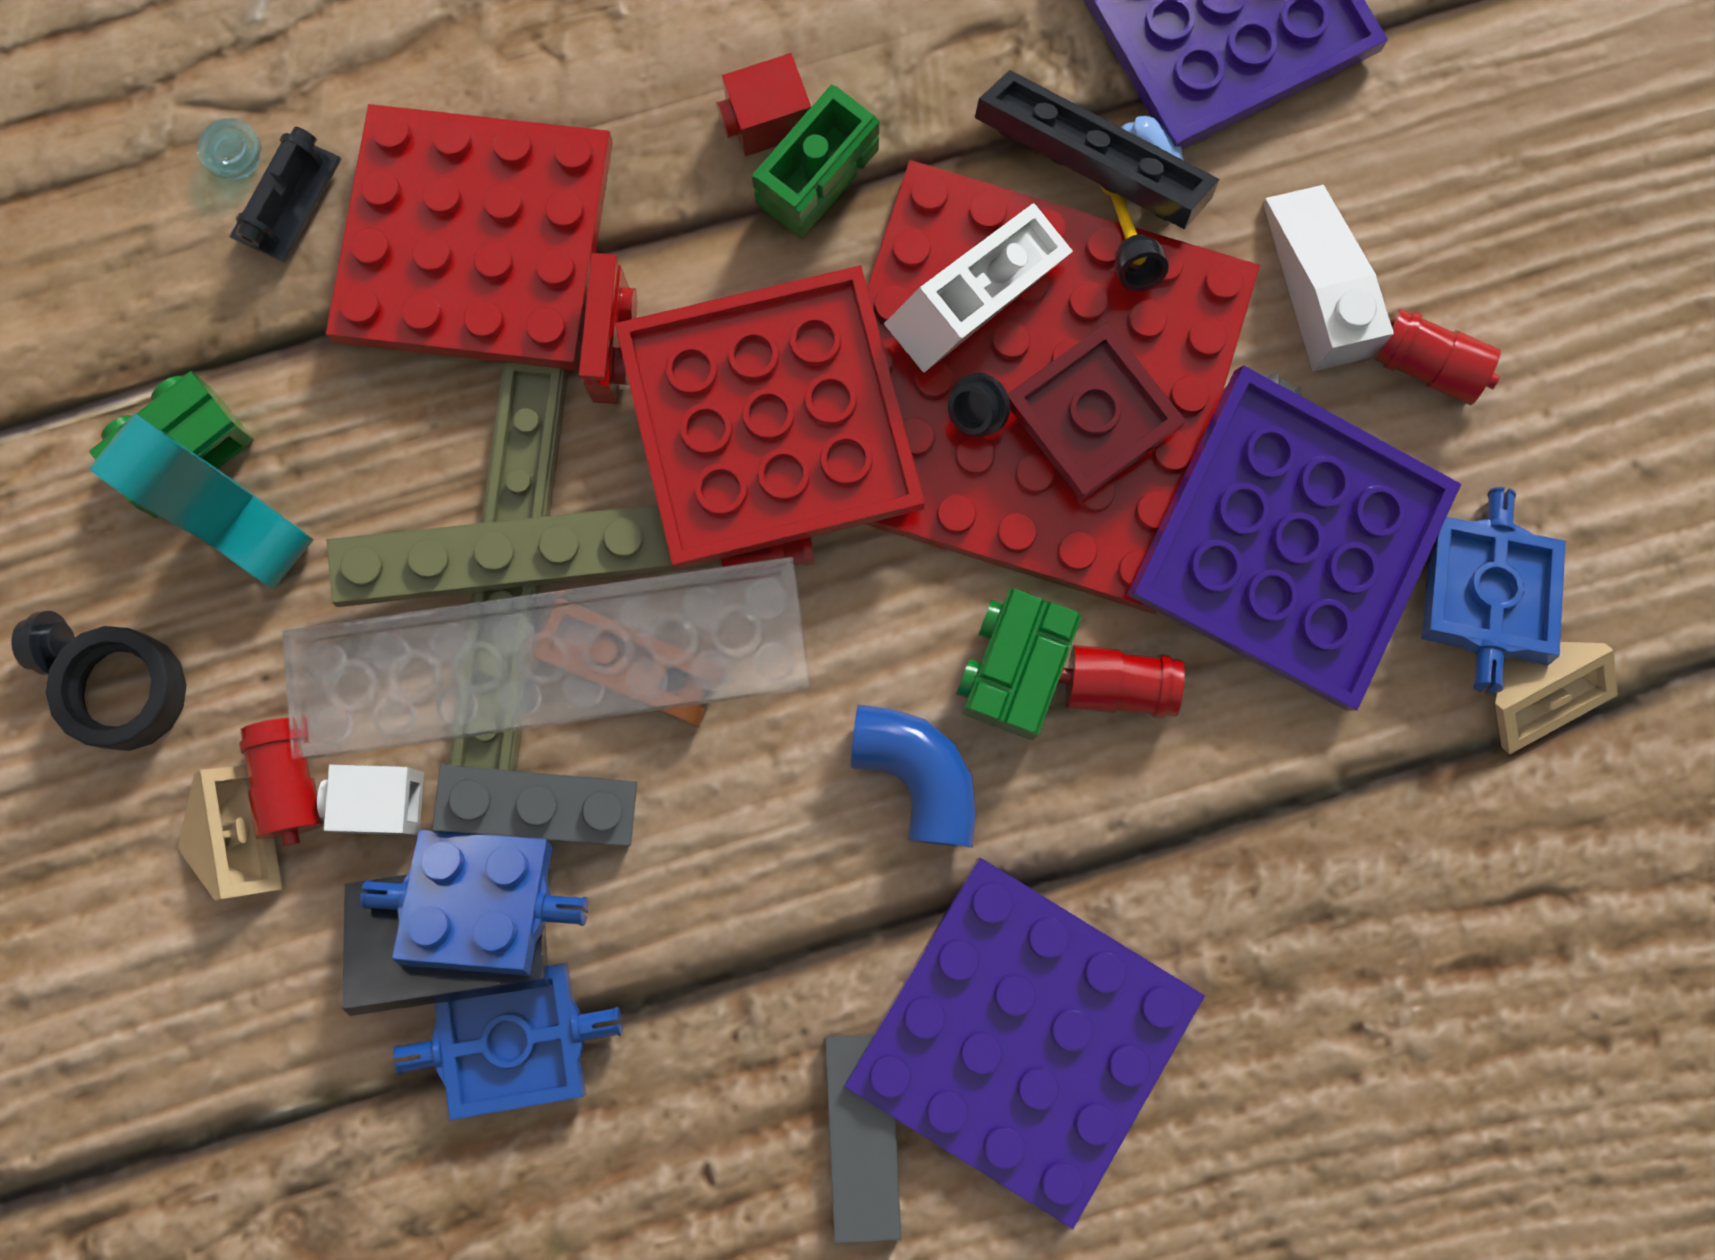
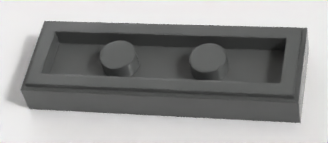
(861, 1153)

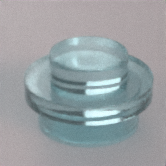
(229, 148)

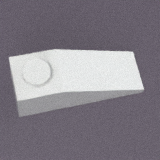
(1327, 279)
(977, 287)

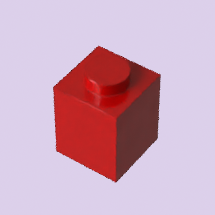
(763, 103)

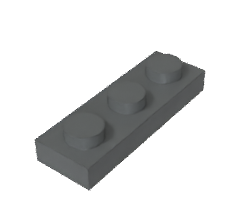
(534, 805)

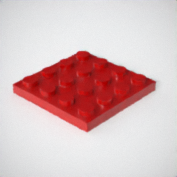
(470, 237)
(768, 417)

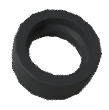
(75, 663)

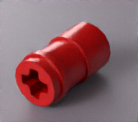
(1441, 358)
(1123, 682)
(280, 787)

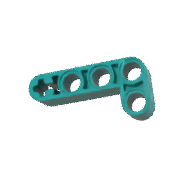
(200, 500)

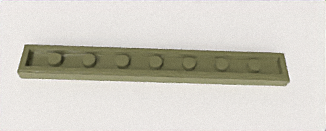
(517, 488)

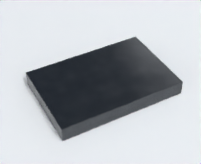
(379, 984)

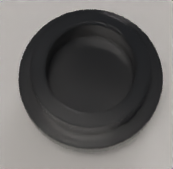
(979, 405)
(39, 640)

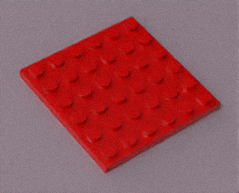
(999, 491)

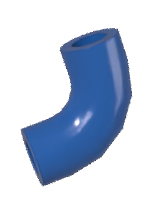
(927, 765)

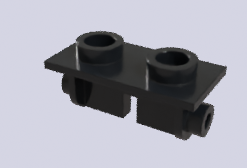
(286, 195)

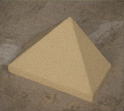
(1545, 697)
(221, 837)

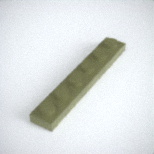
(498, 555)

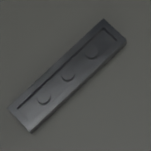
(1096, 149)

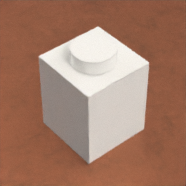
(371, 800)

